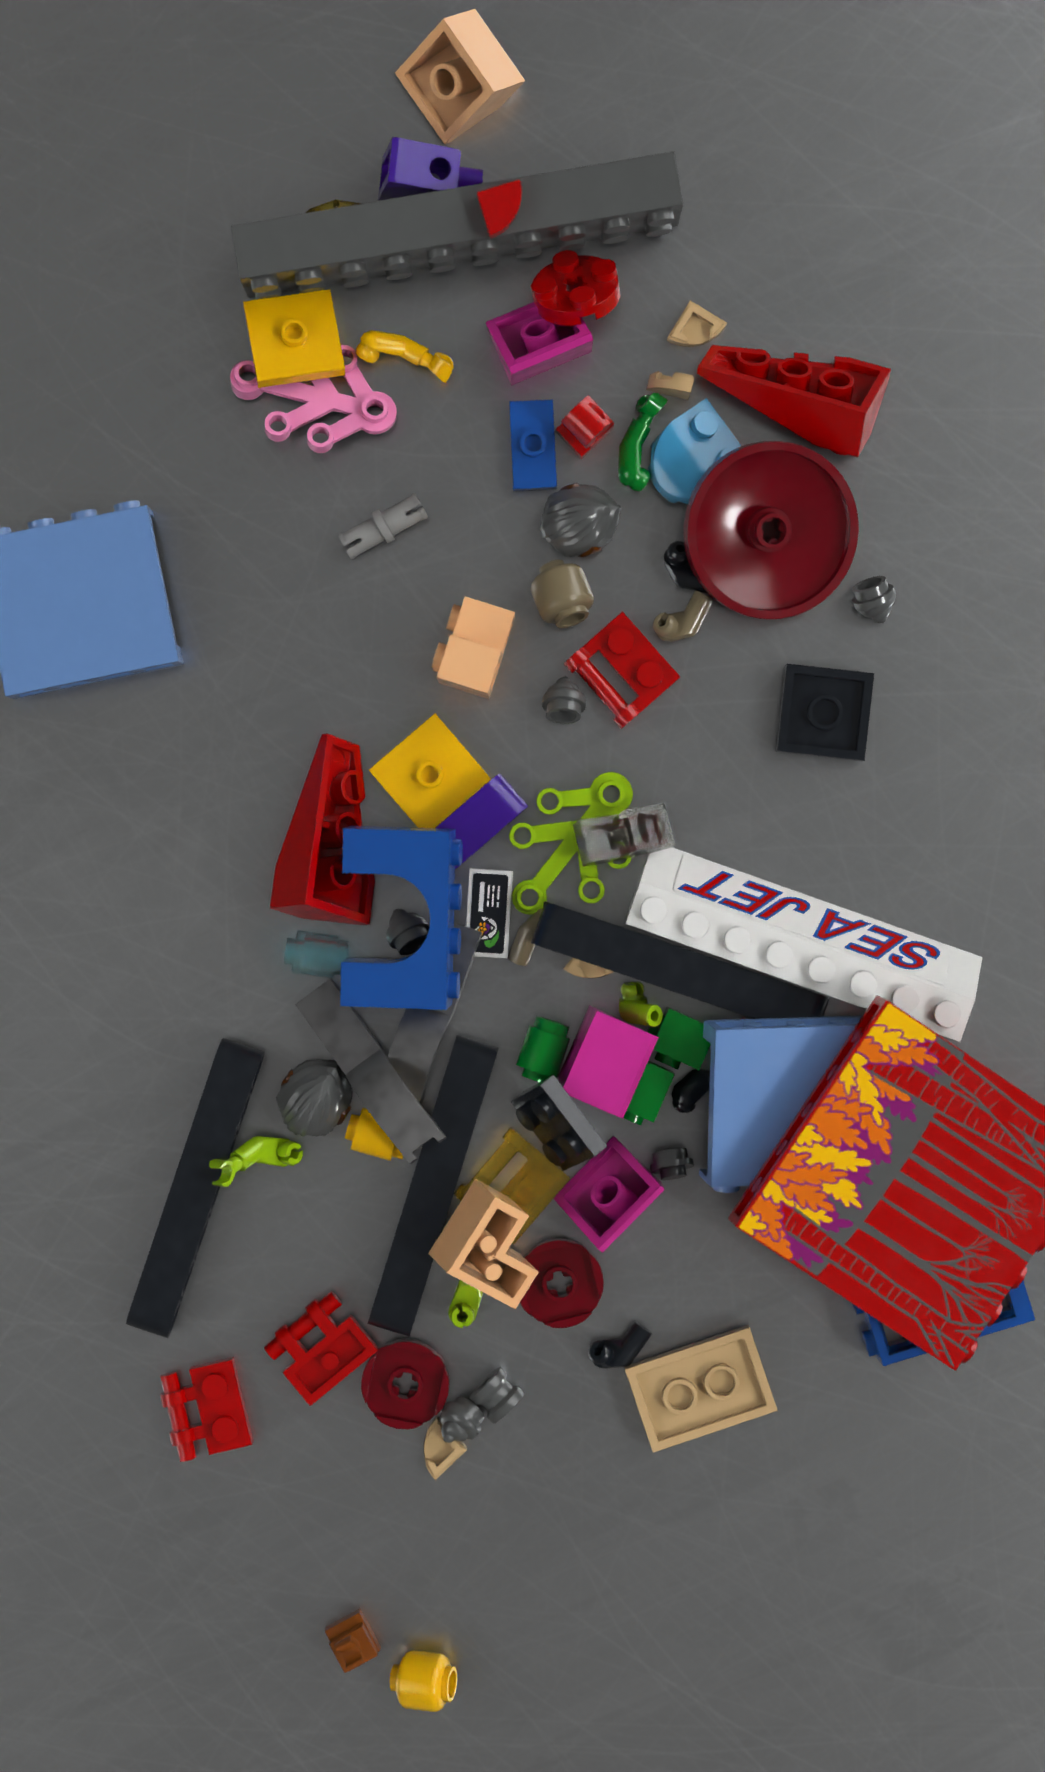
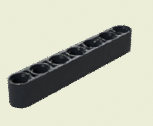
(672, 966)
(433, 1186)
(192, 1191)

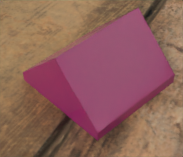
(533, 345)
(606, 1061)
(609, 1194)

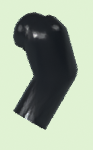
(679, 567)
(690, 1090)
(619, 1352)

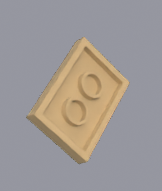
(700, 1388)

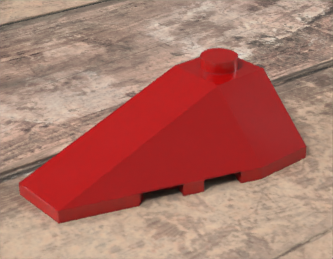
(817, 400)
(310, 862)

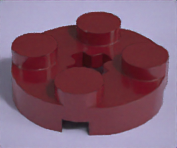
(582, 1295)
(420, 1403)

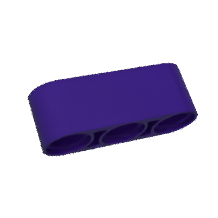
(484, 815)

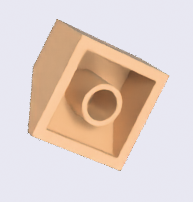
(459, 75)

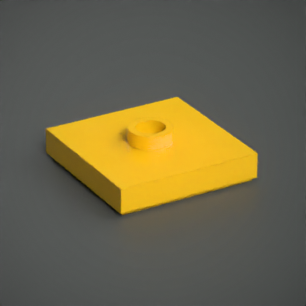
(294, 338)
(430, 774)

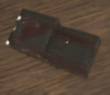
(623, 835)

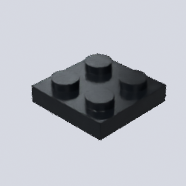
(825, 712)
(558, 1124)

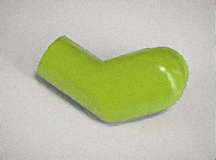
(635, 1006)

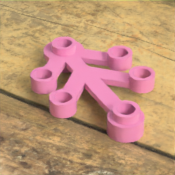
(320, 400)

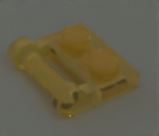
(532, 1184)

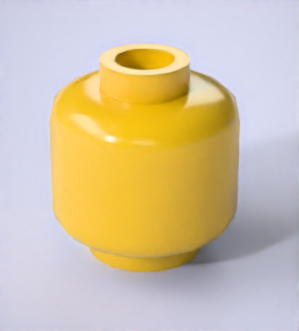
(424, 1681)

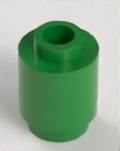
(543, 1049)

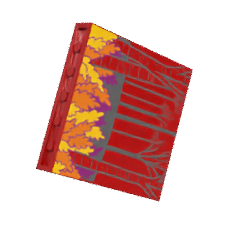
(908, 1184)

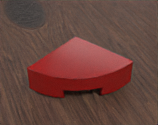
(500, 206)

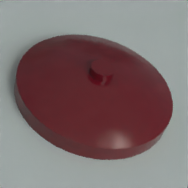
(771, 529)

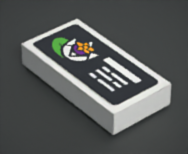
(490, 910)

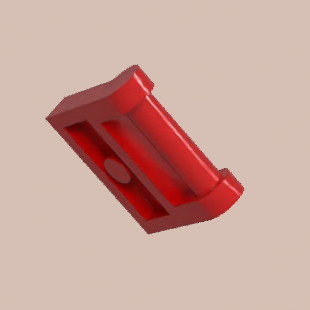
(632, 660)

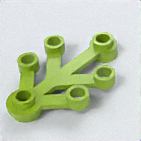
(564, 831)

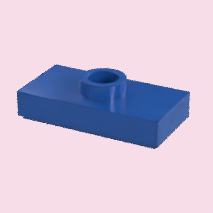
(533, 445)

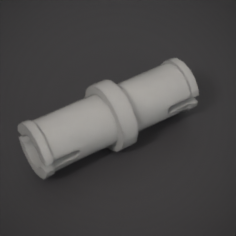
(383, 526)

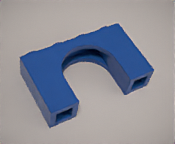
(427, 861)

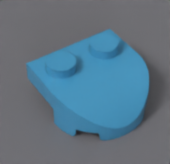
(688, 450)

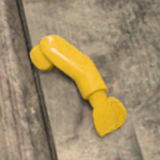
(399, 345)

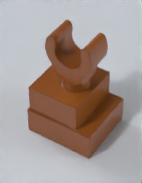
(352, 1640)

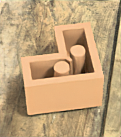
(474, 648)
(479, 1242)

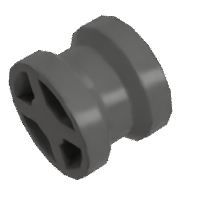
(496, 1395)

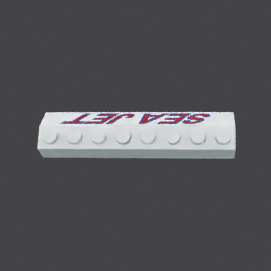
(804, 940)

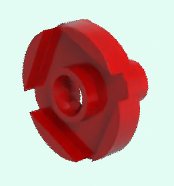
(591, 283)

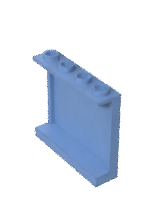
(83, 602)
(759, 1084)

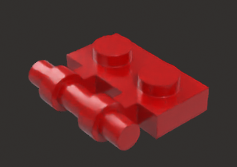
(330, 1358)
(219, 1404)

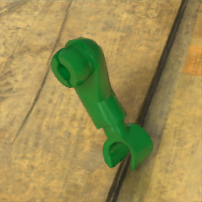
(631, 445)

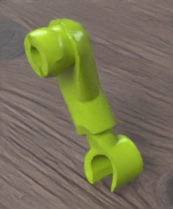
(257, 1150)
(464, 1305)

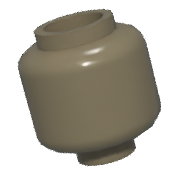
(562, 593)

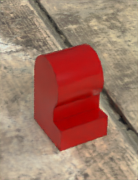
(585, 426)

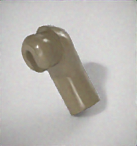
(683, 623)
(522, 947)

